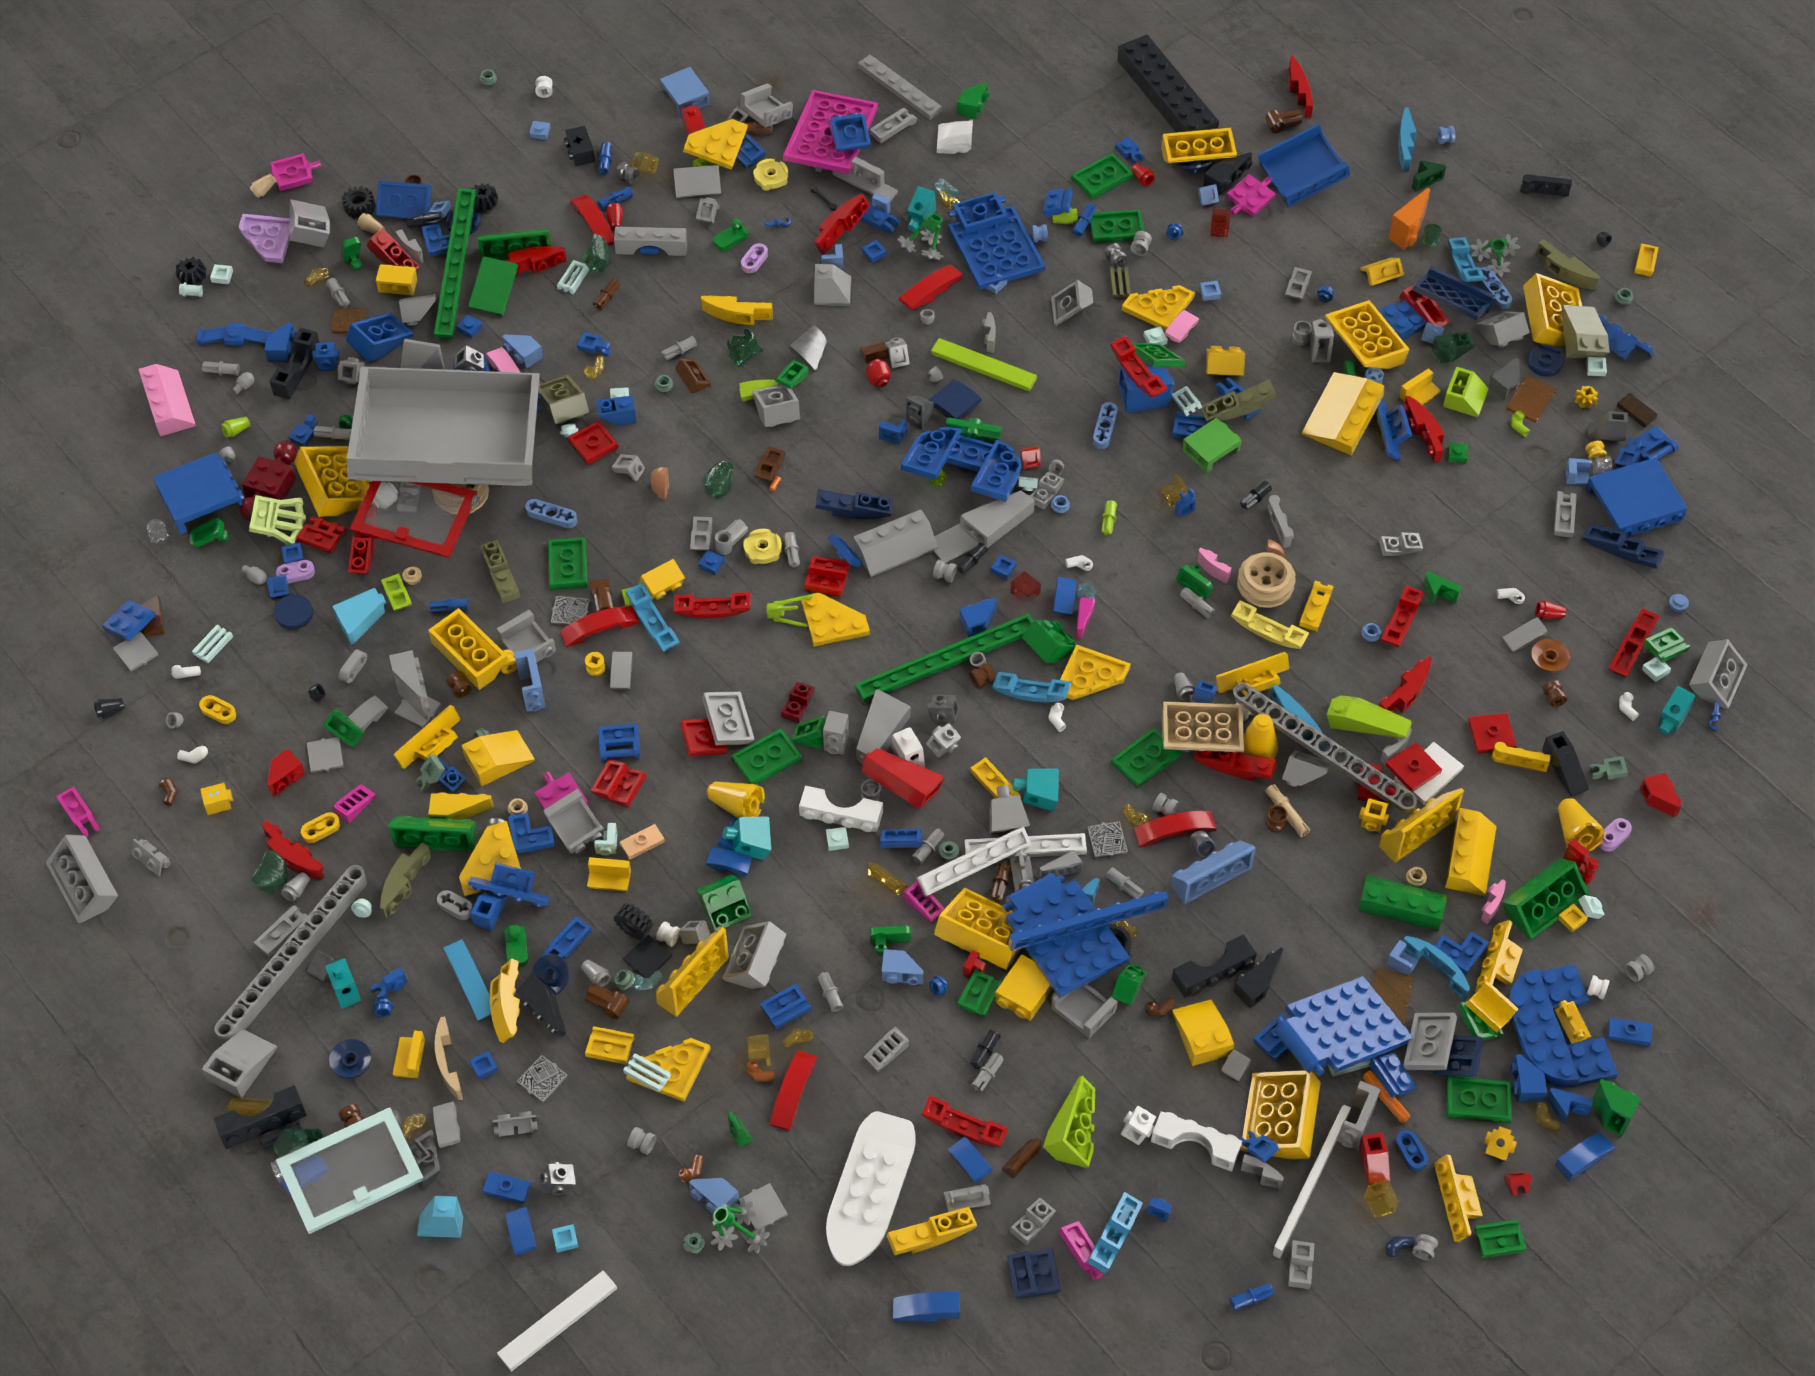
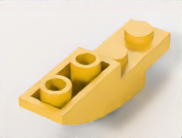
(730, 310)
(503, 1005)
(933, 1232)

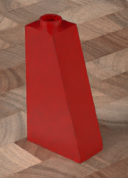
(902, 777)

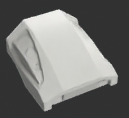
(955, 137)

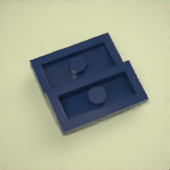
(955, 399)
(1463, 1057)
(1034, 1273)

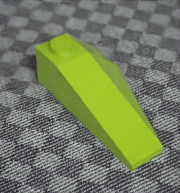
(1365, 717)
(1071, 1130)

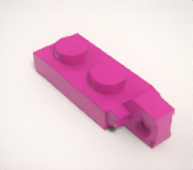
(1080, 1247)

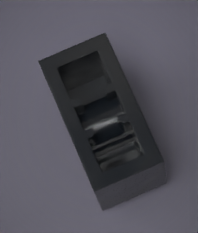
(579, 146)

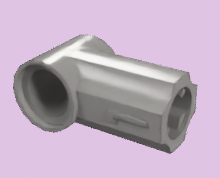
(727, 538)

